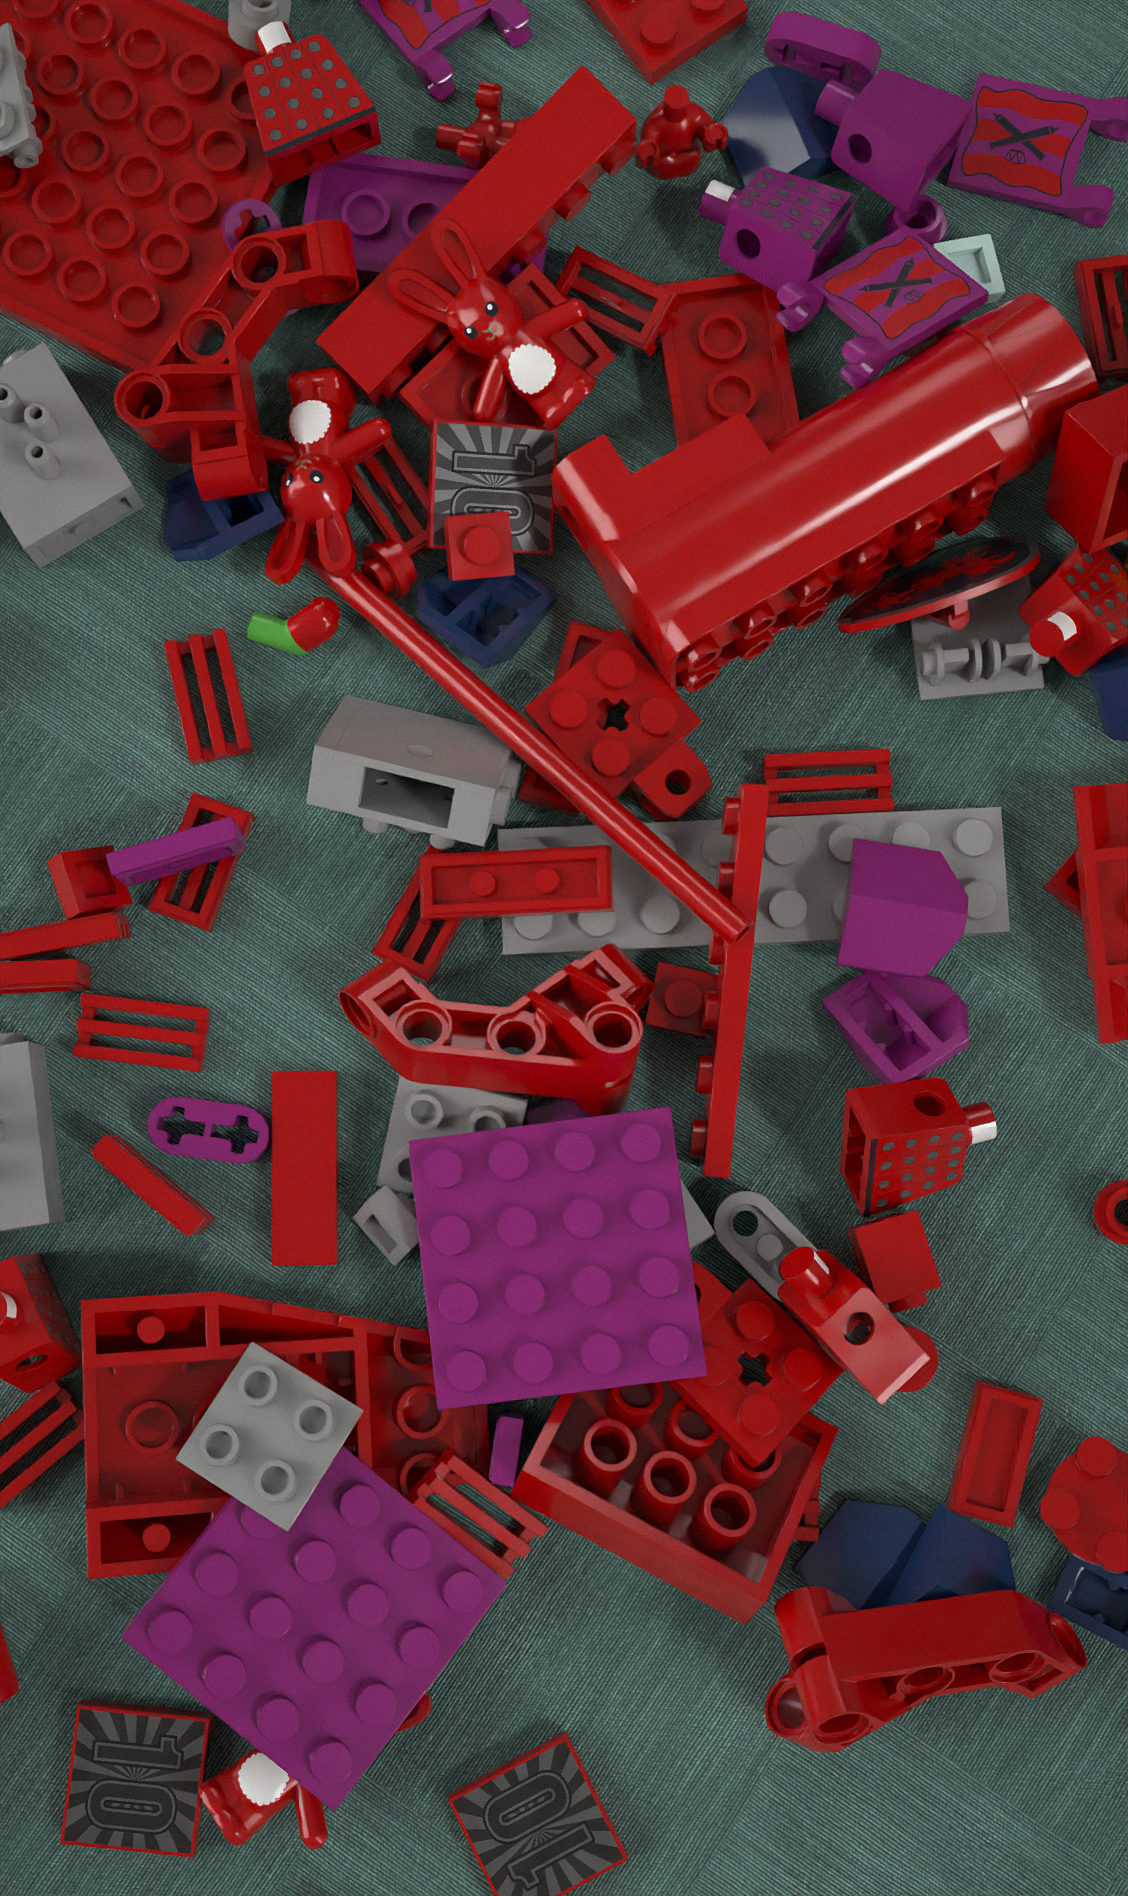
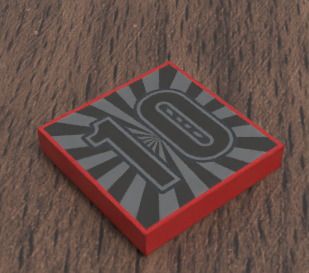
(491, 471)
(136, 1778)
(538, 1823)

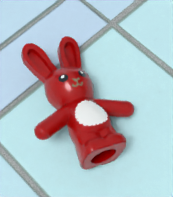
(492, 326)
(315, 485)
(258, 1789)

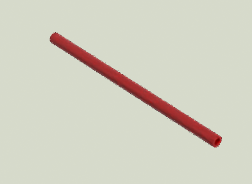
(537, 751)

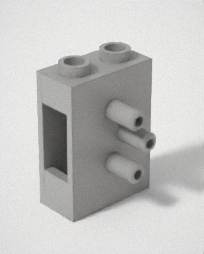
(54, 463)
(413, 772)
(27, 1138)

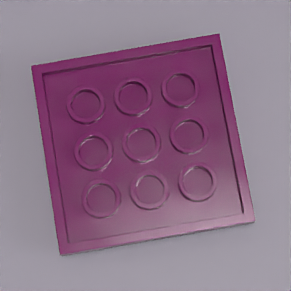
(555, 1258)
(317, 1631)

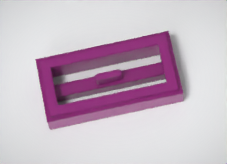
(177, 852)

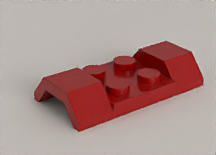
(1103, 892)

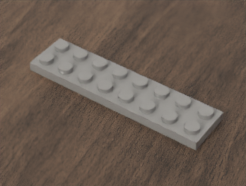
(799, 881)

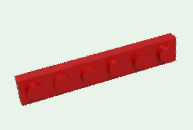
(726, 1008)

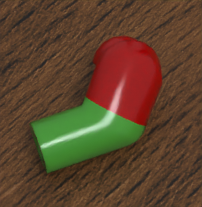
(301, 631)

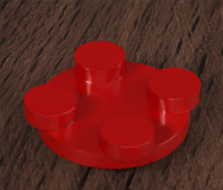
(1090, 1504)

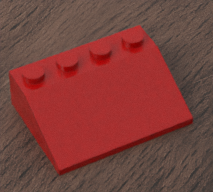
(671, 1493)

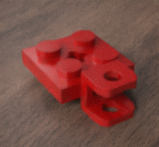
(645, 752)
(753, 1325)

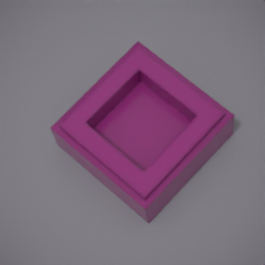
(507, 1448)

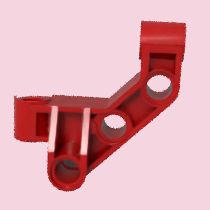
(206, 405)
(574, 1026)
(878, 1663)

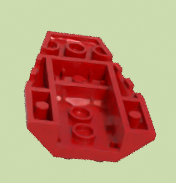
(163, 1360)

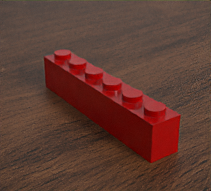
(505, 213)

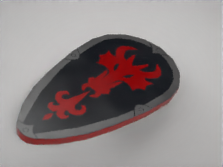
(943, 584)

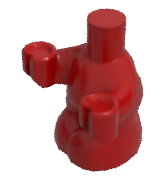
(485, 135)
(673, 136)

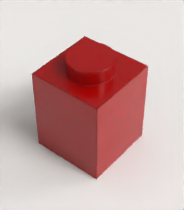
(895, 1259)

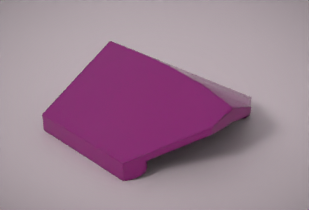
(899, 909)
(899, 1023)

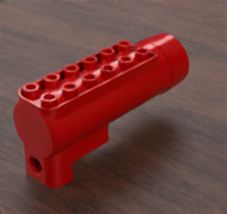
(760, 536)

